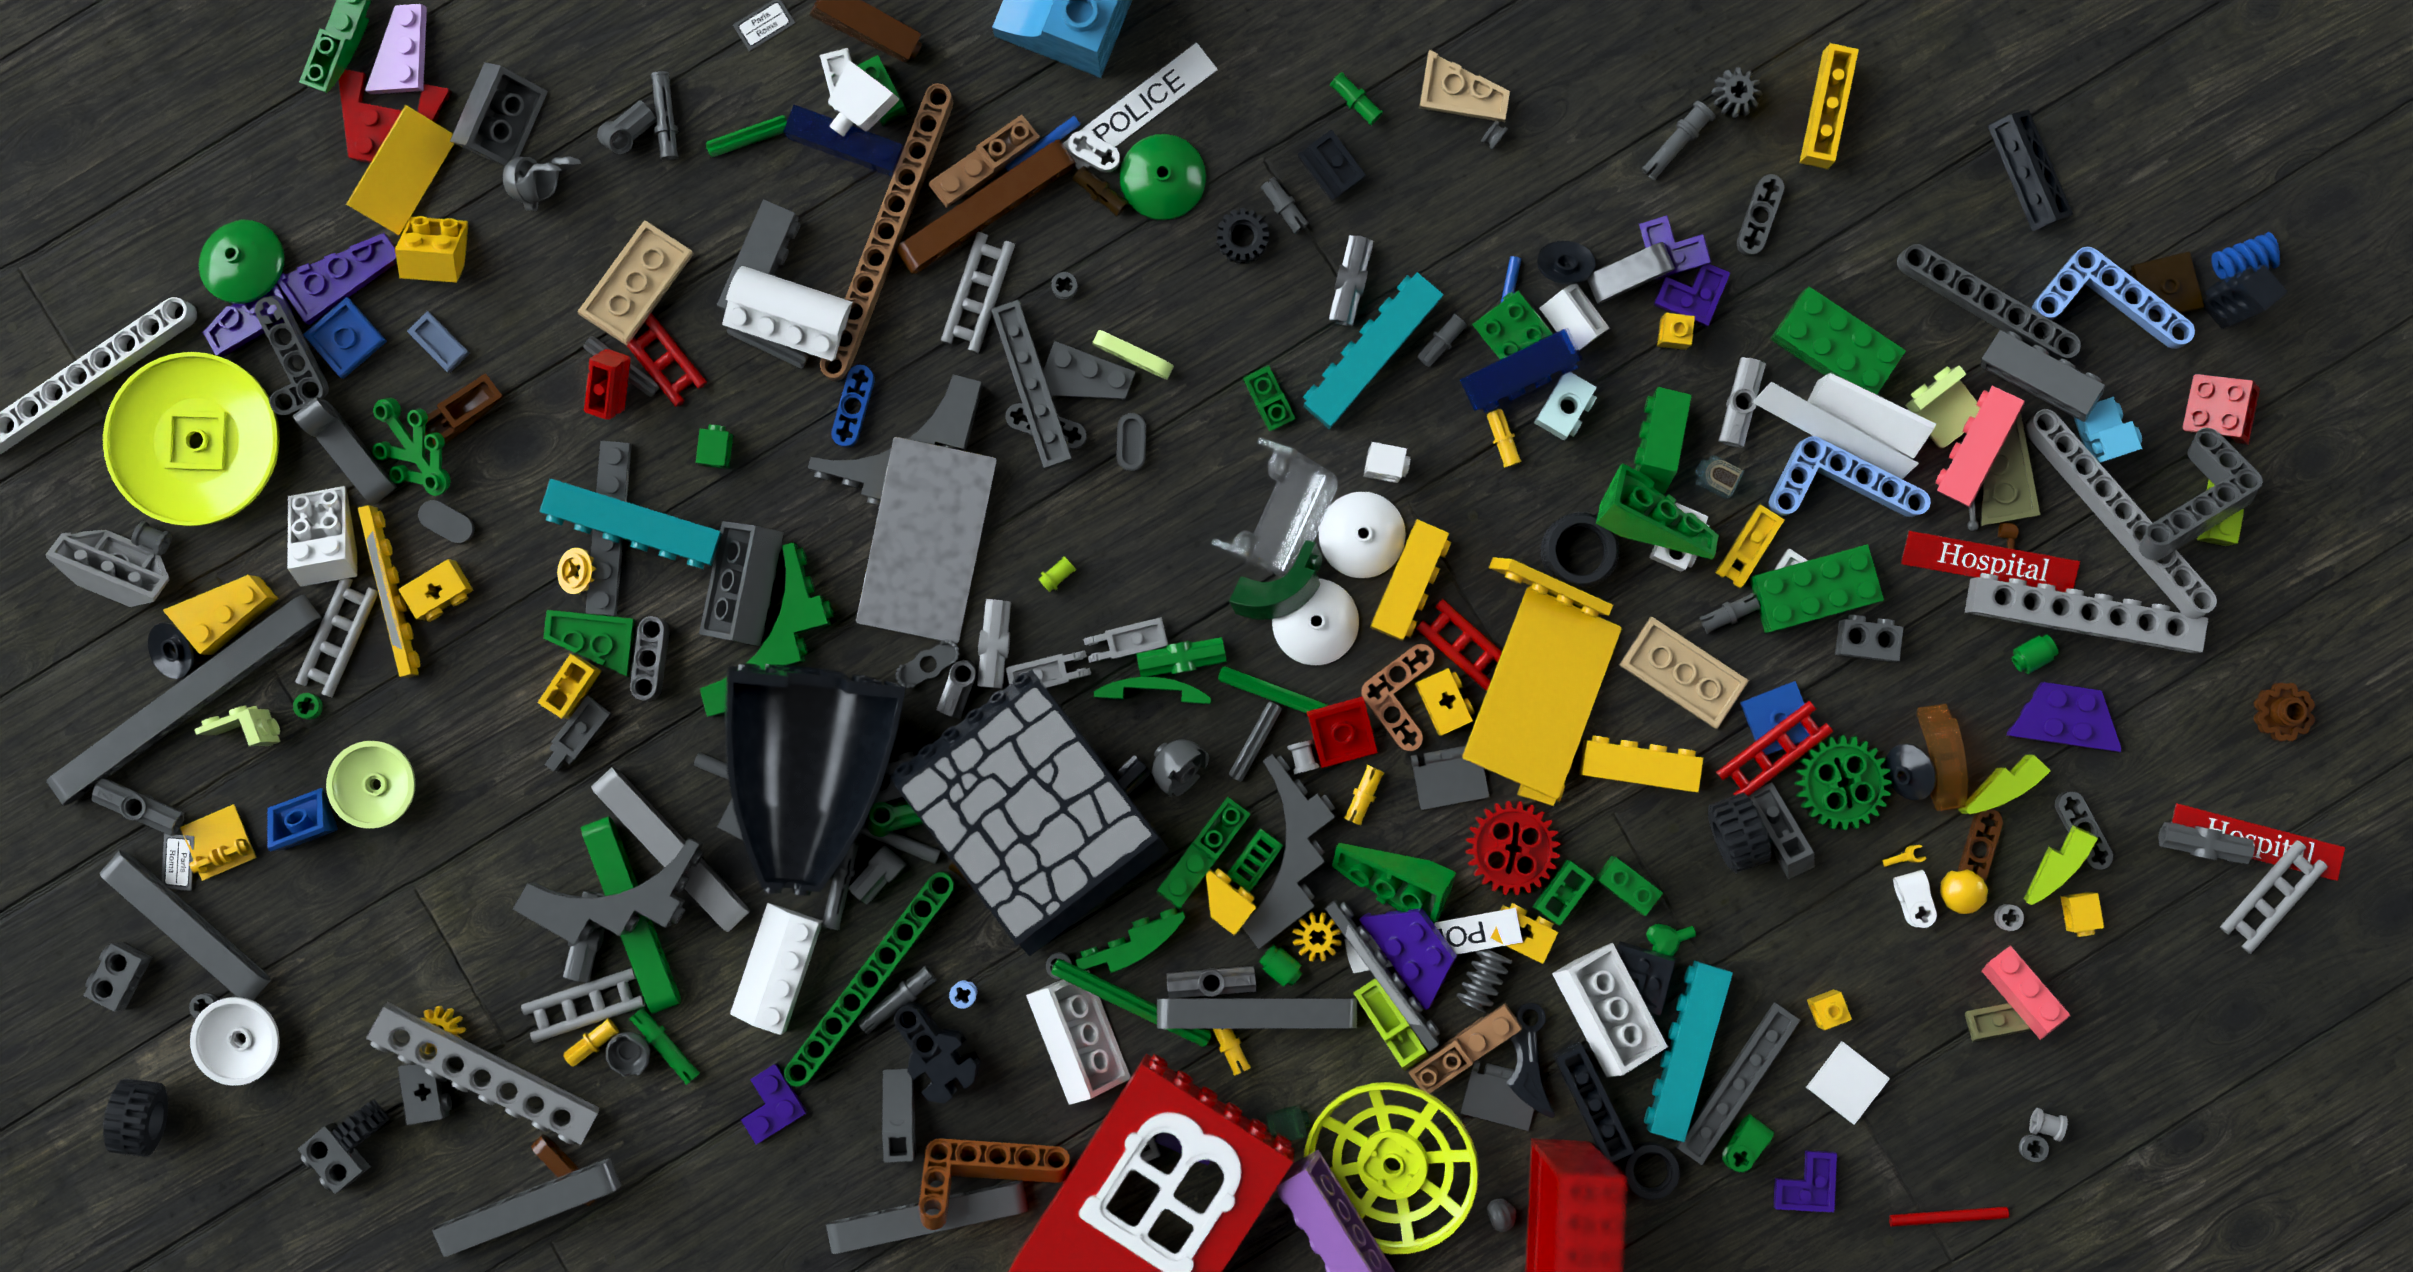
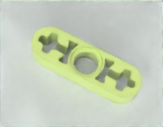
(1132, 354)

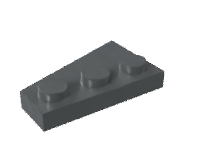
(1083, 375)

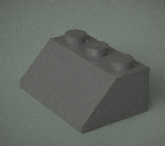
(498, 114)

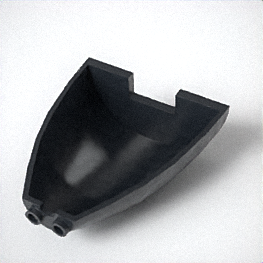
(805, 765)

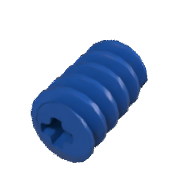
(2253, 253)

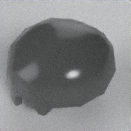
(628, 1053)

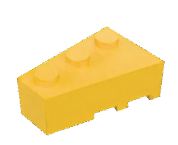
(221, 613)

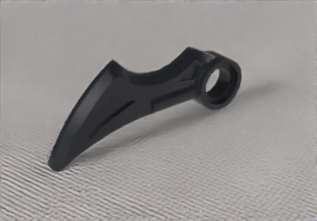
(1527, 1079)

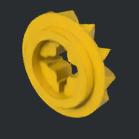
(568, 568)

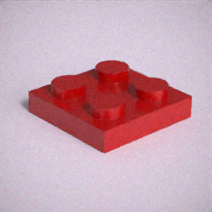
(1342, 732)

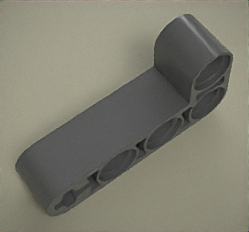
(285, 354)
(347, 450)

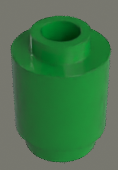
(2034, 654)
(1280, 966)

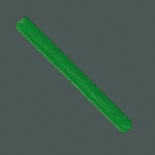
(1121, 998)

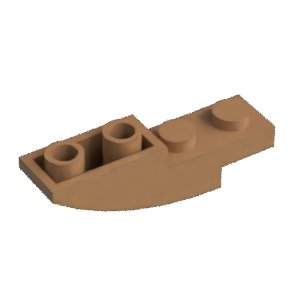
(985, 161)
(1465, 1049)

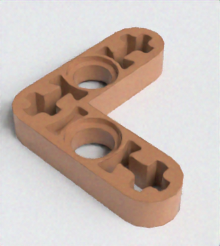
(1388, 699)

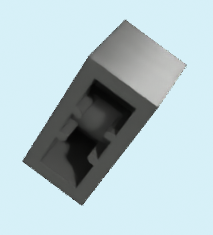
(423, 1106)

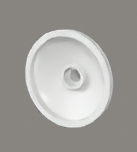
(1356, 555)
(1325, 642)
(217, 1042)

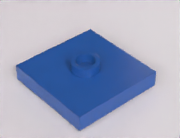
(344, 337)
(1771, 708)

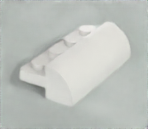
(786, 312)

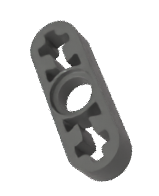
(1760, 193)
(1069, 426)
(2079, 808)

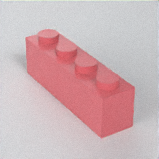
(1980, 446)

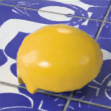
(1963, 891)

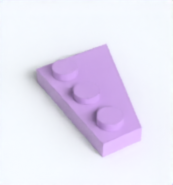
(402, 53)

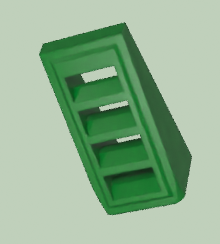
(1269, 840)

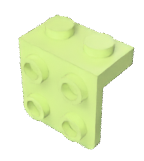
(1946, 404)
(256, 723)

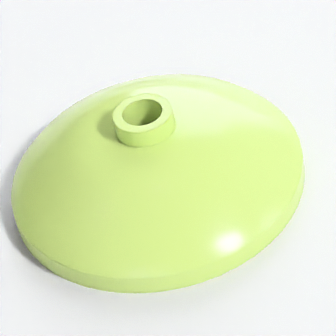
(352, 789)

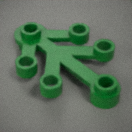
(388, 411)

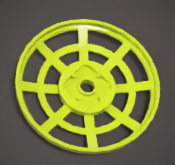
(1412, 1158)

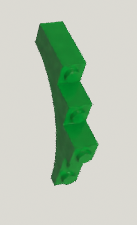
(797, 615)

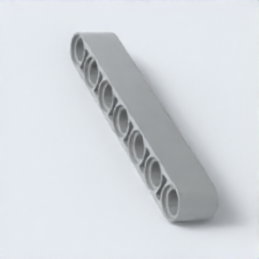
(665, 844)

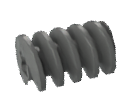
(1484, 979)

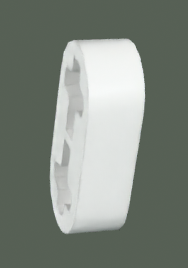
(1098, 146)

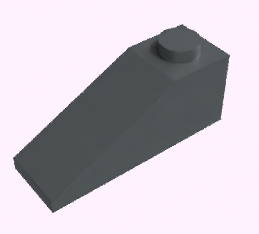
(1783, 832)

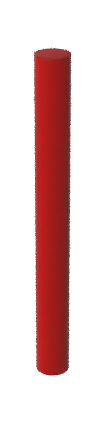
(1948, 1216)

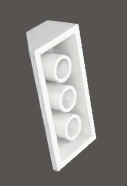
(1872, 414)
(776, 969)
(1610, 1010)
(1078, 1040)

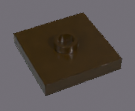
(2172, 281)

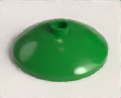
(1167, 196)
(252, 269)

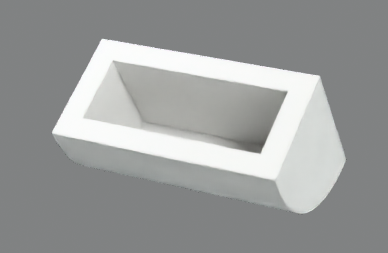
(1574, 311)

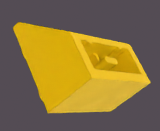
(432, 249)
(1227, 904)

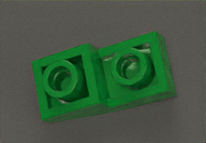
(1268, 398)

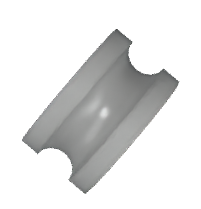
(2004, 909)

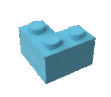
(2106, 434)

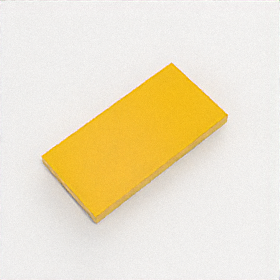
(401, 170)

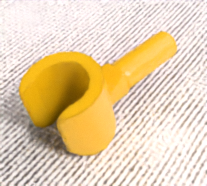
(1908, 855)

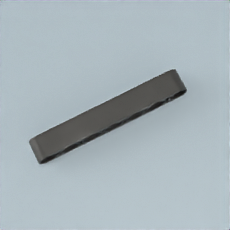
(1974, 301)
(184, 926)
(1256, 1013)
(526, 1207)
(905, 1220)

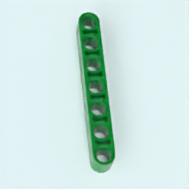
(642, 943)

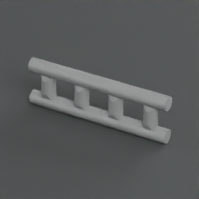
(984, 309)
(320, 644)
(2272, 915)
(566, 998)

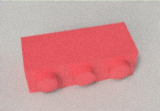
(2025, 992)

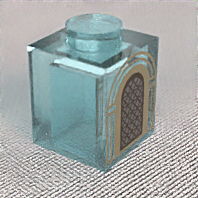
(1718, 476)

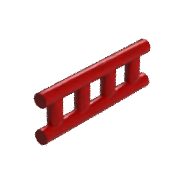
(673, 353)
(1453, 651)
(1778, 733)

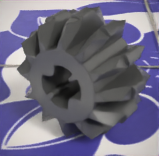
(1745, 86)

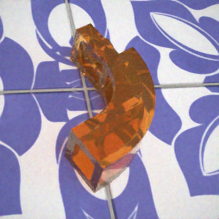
(1948, 755)

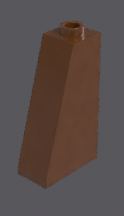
(869, 26)

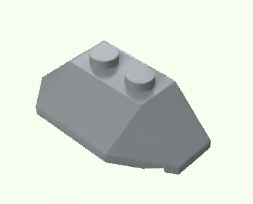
(110, 566)

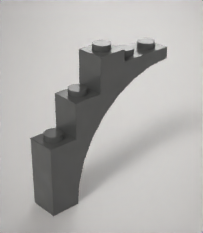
(947, 427)
(1303, 817)
(655, 899)

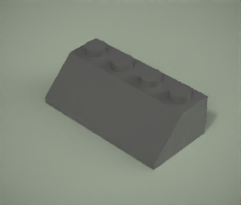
(741, 583)

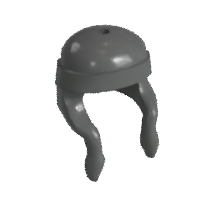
(531, 181)

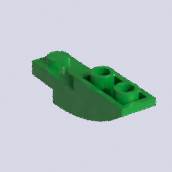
(336, 44)
(1203, 852)
(1144, 937)

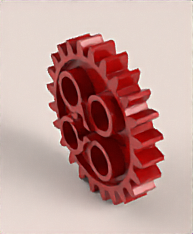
(1538, 852)

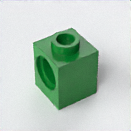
(714, 447)

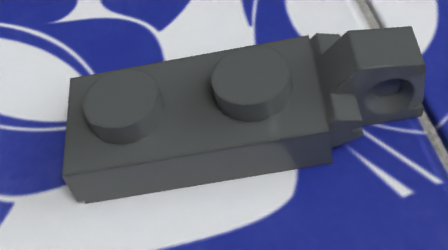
(577, 733)

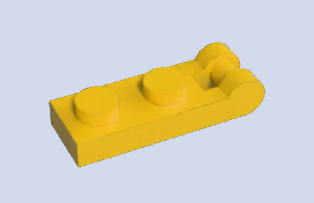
(1750, 545)

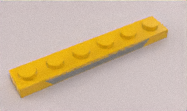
(387, 580)

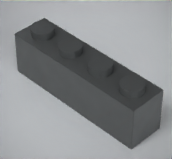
(765, 243)
(2043, 375)

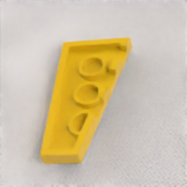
(1546, 584)

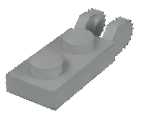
(1129, 639)
(1050, 669)

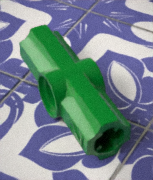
(1181, 657)

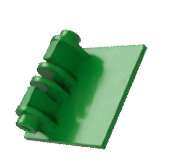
(1511, 326)

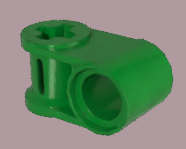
(1749, 1141)

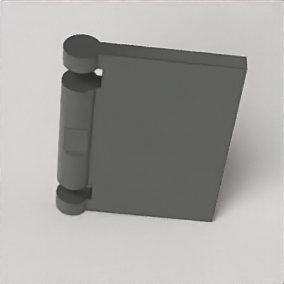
(1448, 779)
(1492, 1098)

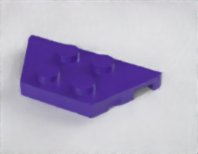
(2067, 717)
(1413, 949)

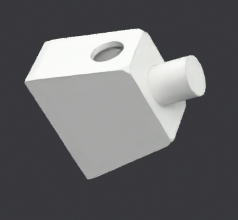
(859, 100)

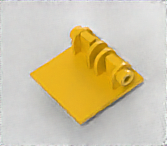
(218, 843)

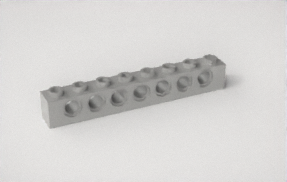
(1982, 602)
(474, 1058)

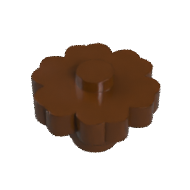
(2284, 711)

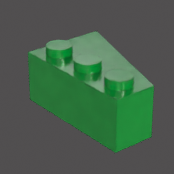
(1662, 436)

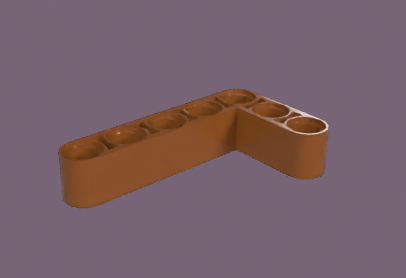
(982, 1167)

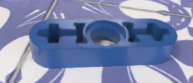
(866, 387)

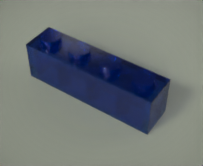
(856, 146)
(1522, 369)

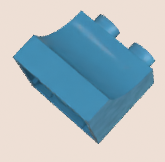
(1064, 30)

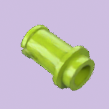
(1056, 574)

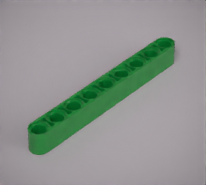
(860, 988)

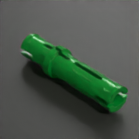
(664, 1045)

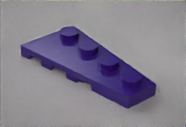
(324, 284)

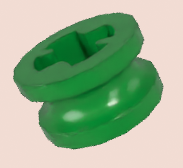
(311, 714)

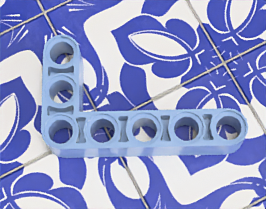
(2116, 296)
(1846, 477)

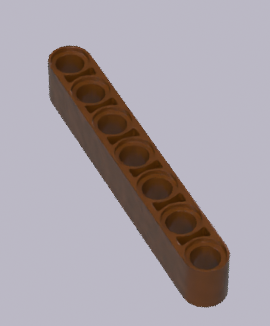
(985, 206)

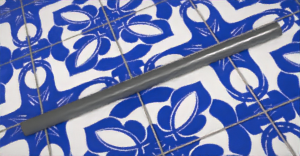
(892, 839)

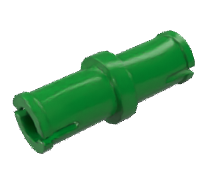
(1356, 98)

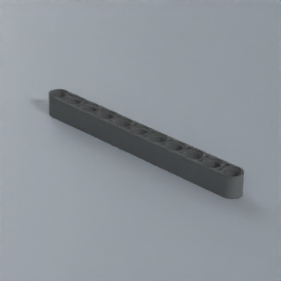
(184, 700)

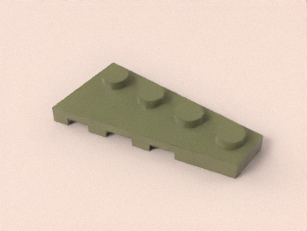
(2010, 485)

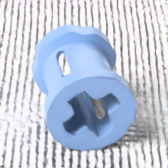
(962, 1003)

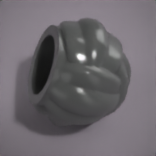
(1501, 1214)

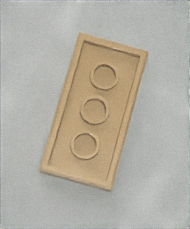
(635, 282)
(1683, 672)

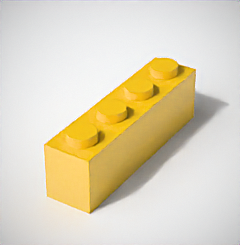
(1829, 106)
(1410, 579)
(1640, 765)

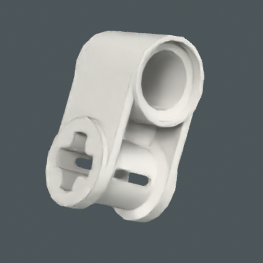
(1915, 893)

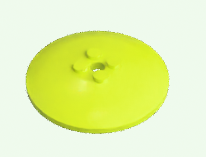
(152, 429)

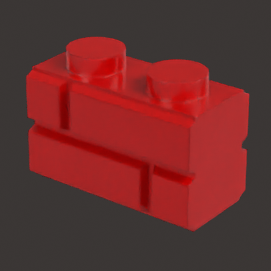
(607, 384)

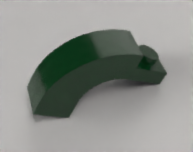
(1283, 595)

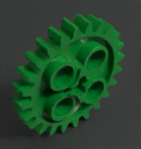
(1868, 774)

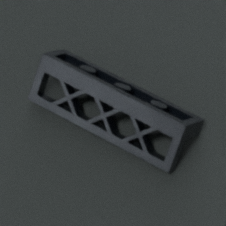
(2028, 169)

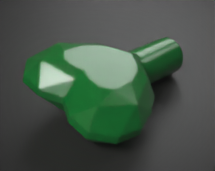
(1666, 939)

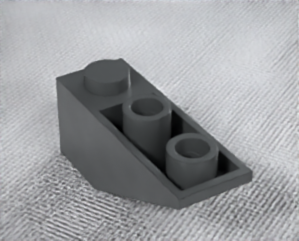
(898, 1116)

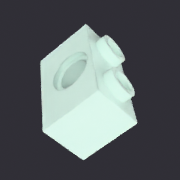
(1568, 388)

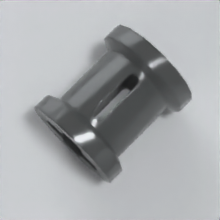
(151, 538)

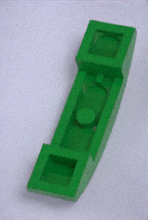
(1116, 689)

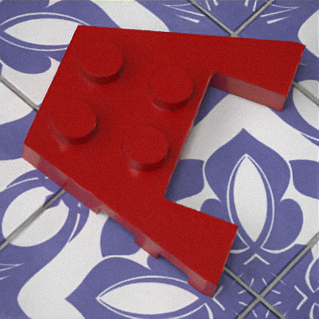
(369, 124)

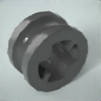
(1494, 134)
(1063, 276)
(1059, 955)
(194, 1004)
(2039, 1156)

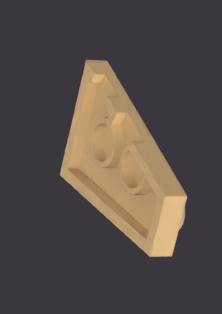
(1459, 92)

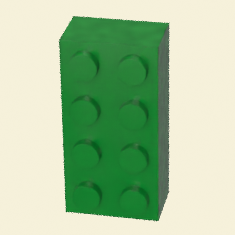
(1837, 342)
(1816, 588)

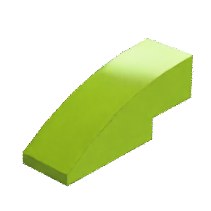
(2005, 785)
(2060, 865)
(1391, 1024)

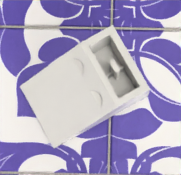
(321, 537)

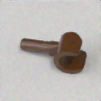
(2008, 531)

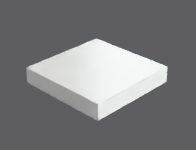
(1847, 1082)

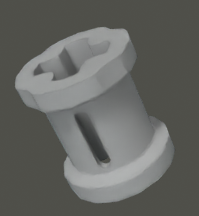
(1303, 756)
(2048, 1124)

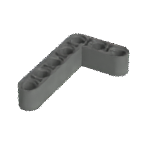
(2234, 489)

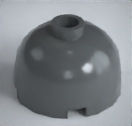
(1177, 764)

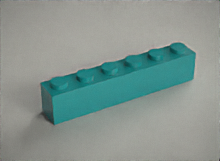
(1372, 350)
(630, 522)
(1688, 1051)

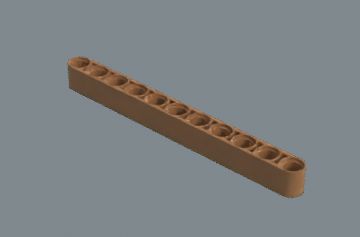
(887, 218)

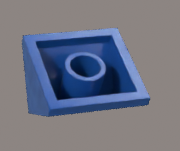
(299, 820)

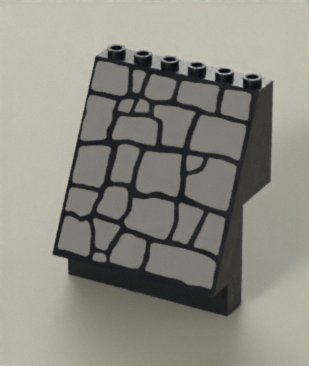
(1028, 813)

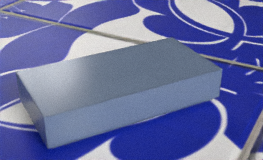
(438, 342)

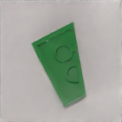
(596, 637)

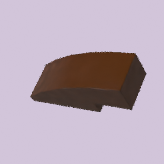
(463, 408)

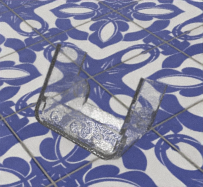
(1291, 513)

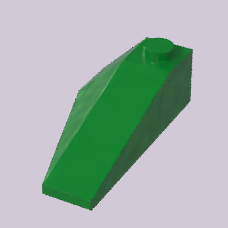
(1645, 515)
(1397, 878)

